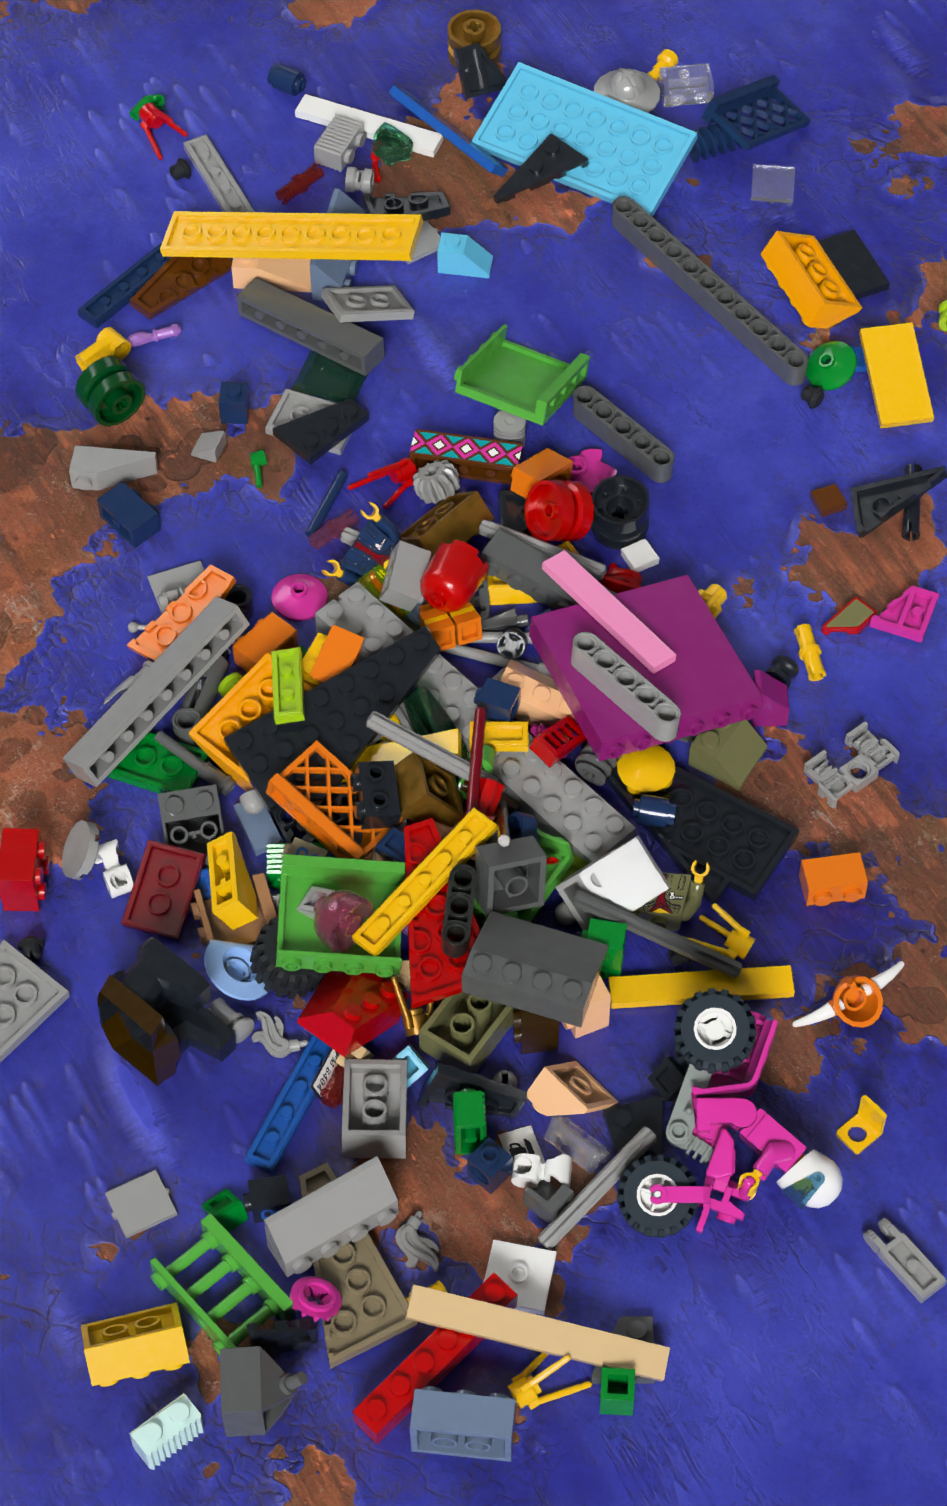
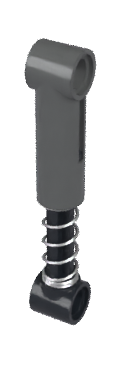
(204, 691)

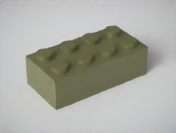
(465, 1030)

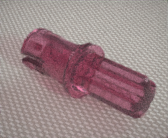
(333, 529)

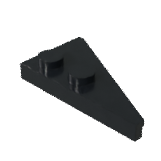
(546, 163)
(883, 499)

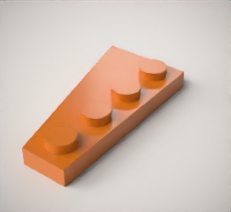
(182, 612)

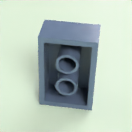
(462, 1424)

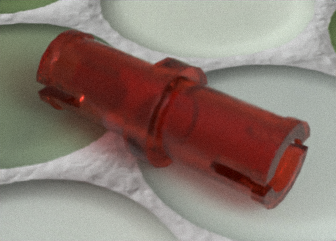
(299, 184)

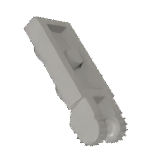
(906, 1261)

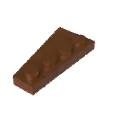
(177, 281)

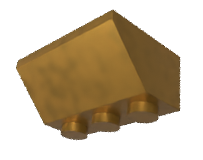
(448, 521)

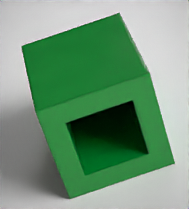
(617, 1391)

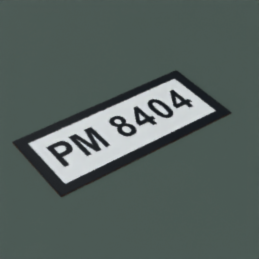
(325, 1072)

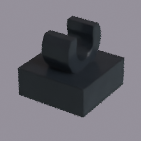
(668, 1078)

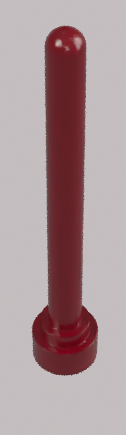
(476, 760)

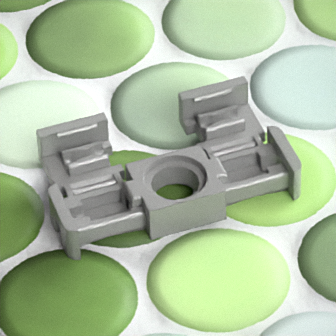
(870, 758)

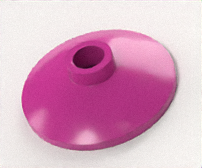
(299, 605)

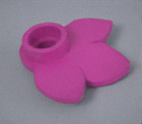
(590, 468)

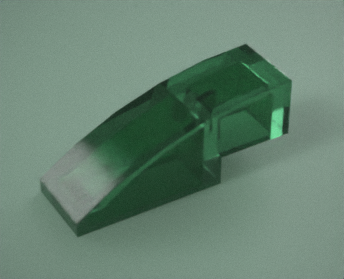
(429, 716)

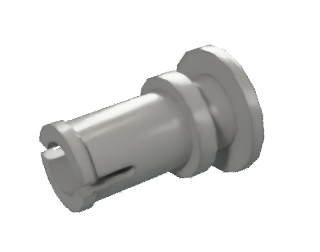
(238, 1024)

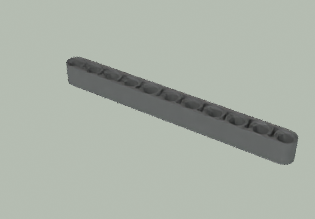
(710, 291)

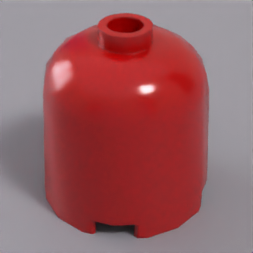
(453, 576)

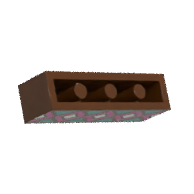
(472, 456)

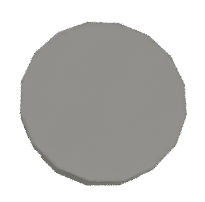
(80, 850)

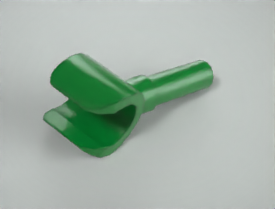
(258, 460)

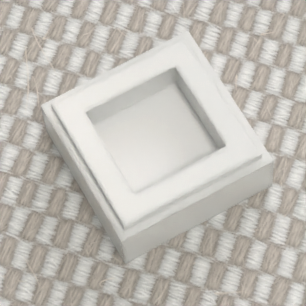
(640, 556)

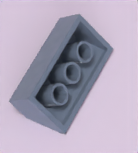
(330, 272)

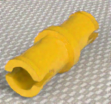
(809, 652)

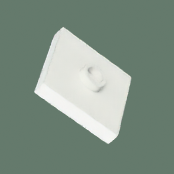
(525, 1271)

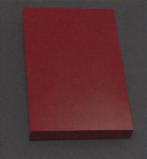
(163, 890)

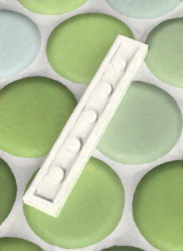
(323, 111)

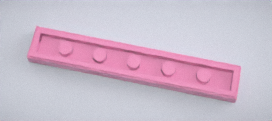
(609, 612)

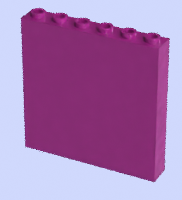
(703, 681)

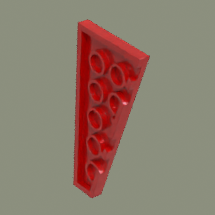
(431, 971)

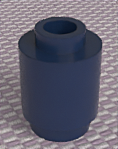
(286, 79)
(654, 811)

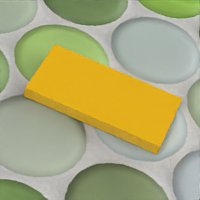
(896, 375)

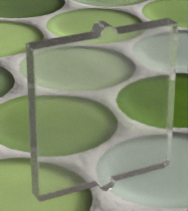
(773, 183)

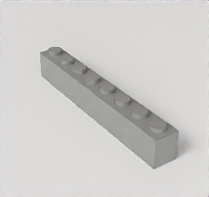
(156, 691)

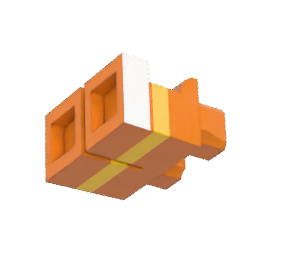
(451, 627)

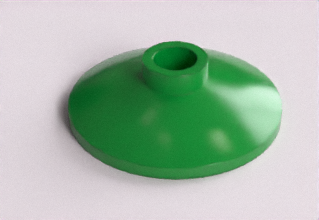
(837, 371)

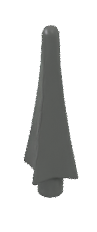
(504, 621)

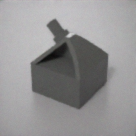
(510, 875)
(254, 1390)

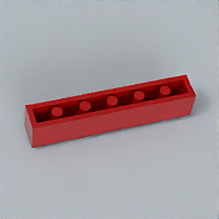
(424, 1367)

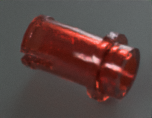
(333, 1093)

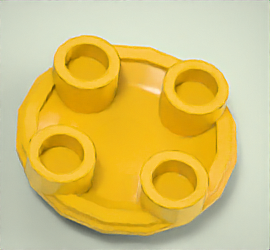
(646, 770)

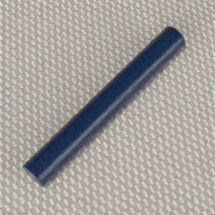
(327, 503)

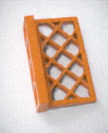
(311, 815)

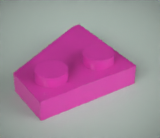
(908, 614)

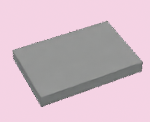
(367, 303)
(296, 405)

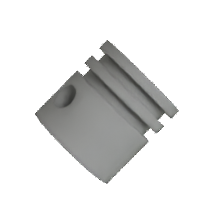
(509, 427)

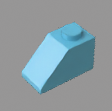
(463, 256)

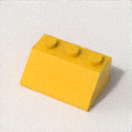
(134, 1345)

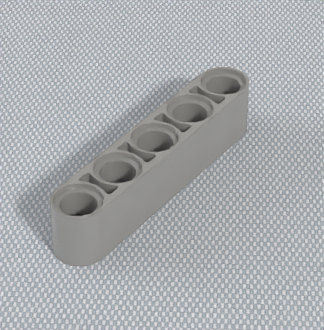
(625, 686)

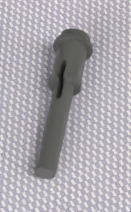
(207, 771)

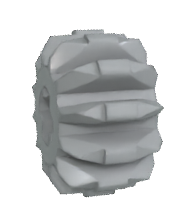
(436, 481)

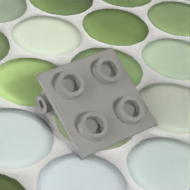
(171, 584)

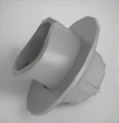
(630, 88)

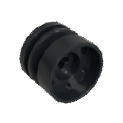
(620, 512)

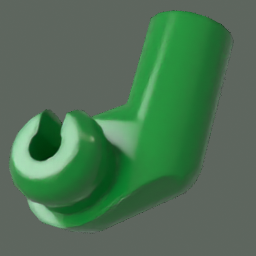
(157, 99)

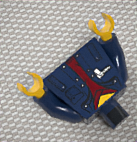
(368, 550)

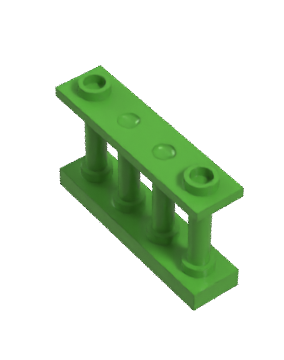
(234, 1259)

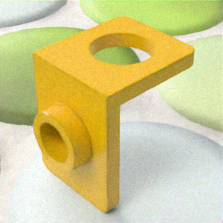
(870, 1119)

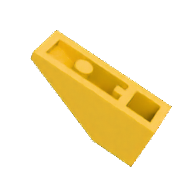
(230, 883)

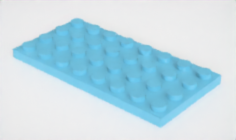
(625, 147)

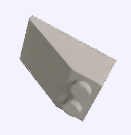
(374, 1108)

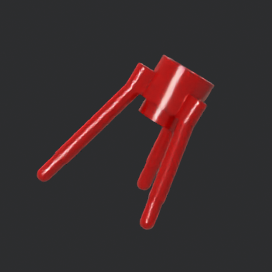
(154, 118)
(399, 472)

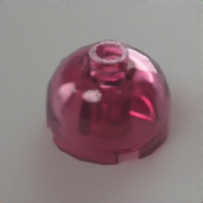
(340, 917)

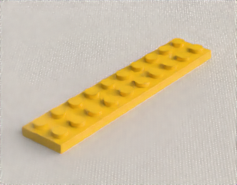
(292, 235)

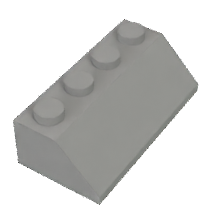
(331, 1217)

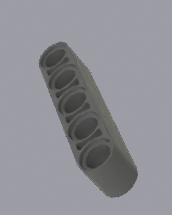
(623, 434)

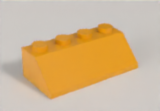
(809, 279)

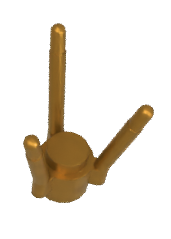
(413, 1018)

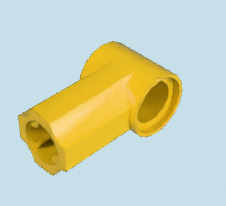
(107, 344)

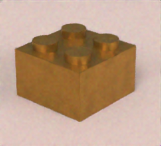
(427, 791)

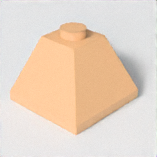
(568, 1091)

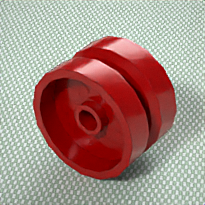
(559, 510)

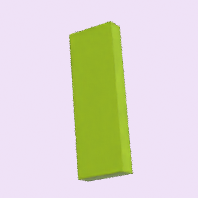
(288, 685)

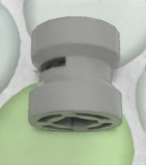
(359, 180)

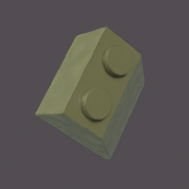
(728, 752)

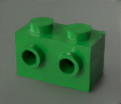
(613, 935)

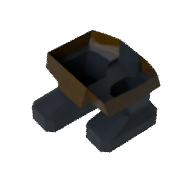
(160, 1012)

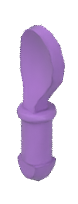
(140, 338)

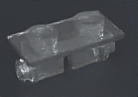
(568, 1139)

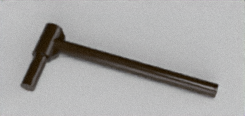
(506, 807)

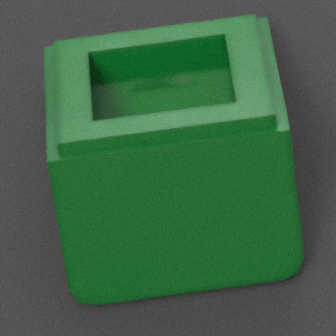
(226, 1209)

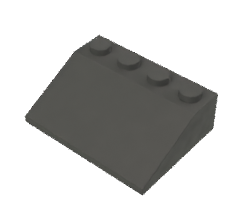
(534, 968)

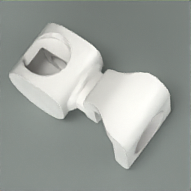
(115, 875)
(530, 1170)

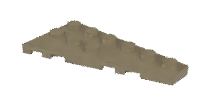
(371, 1299)

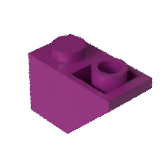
(775, 702)

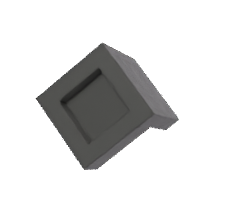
(547, 1200)

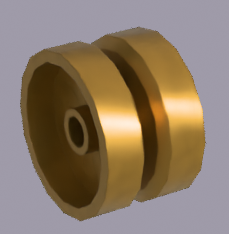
(474, 27)

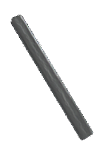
(657, 934)

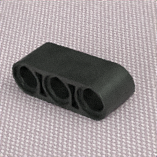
(454, 923)

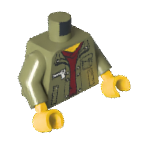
(677, 902)

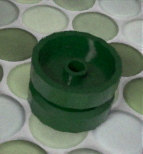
(110, 391)

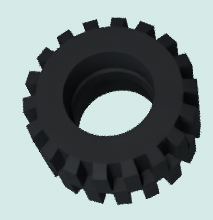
(276, 978)

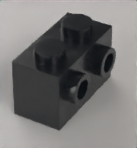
(376, 795)

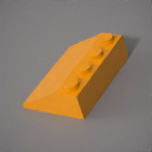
(239, 707)

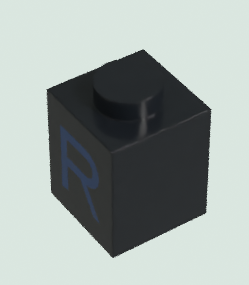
(266, 1196)

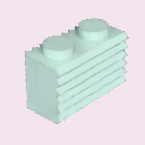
(167, 1431)

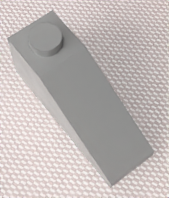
(106, 467)

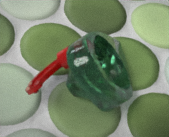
(390, 146)

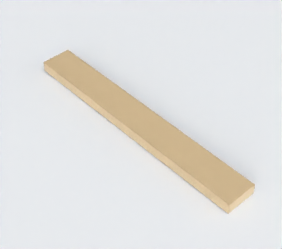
(536, 1332)

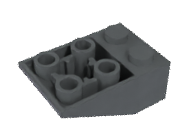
(191, 818)

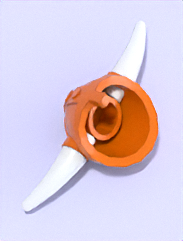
(855, 1000)

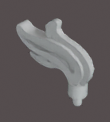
(273, 1038)
(416, 1247)

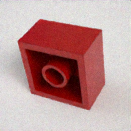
(23, 869)

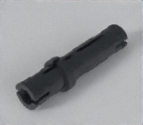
(911, 513)

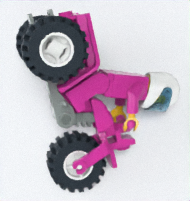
(723, 1058)

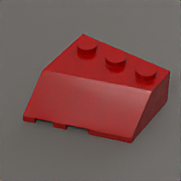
(351, 1010)

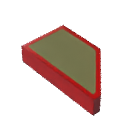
(850, 619)

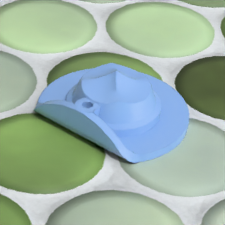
(230, 970)

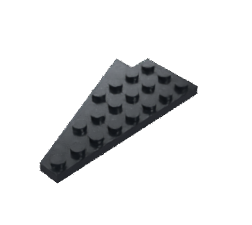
(334, 717)
(719, 829)

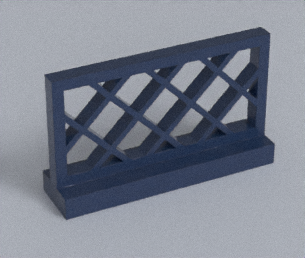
(745, 100)

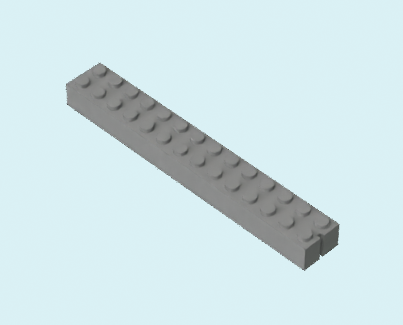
(552, 795)

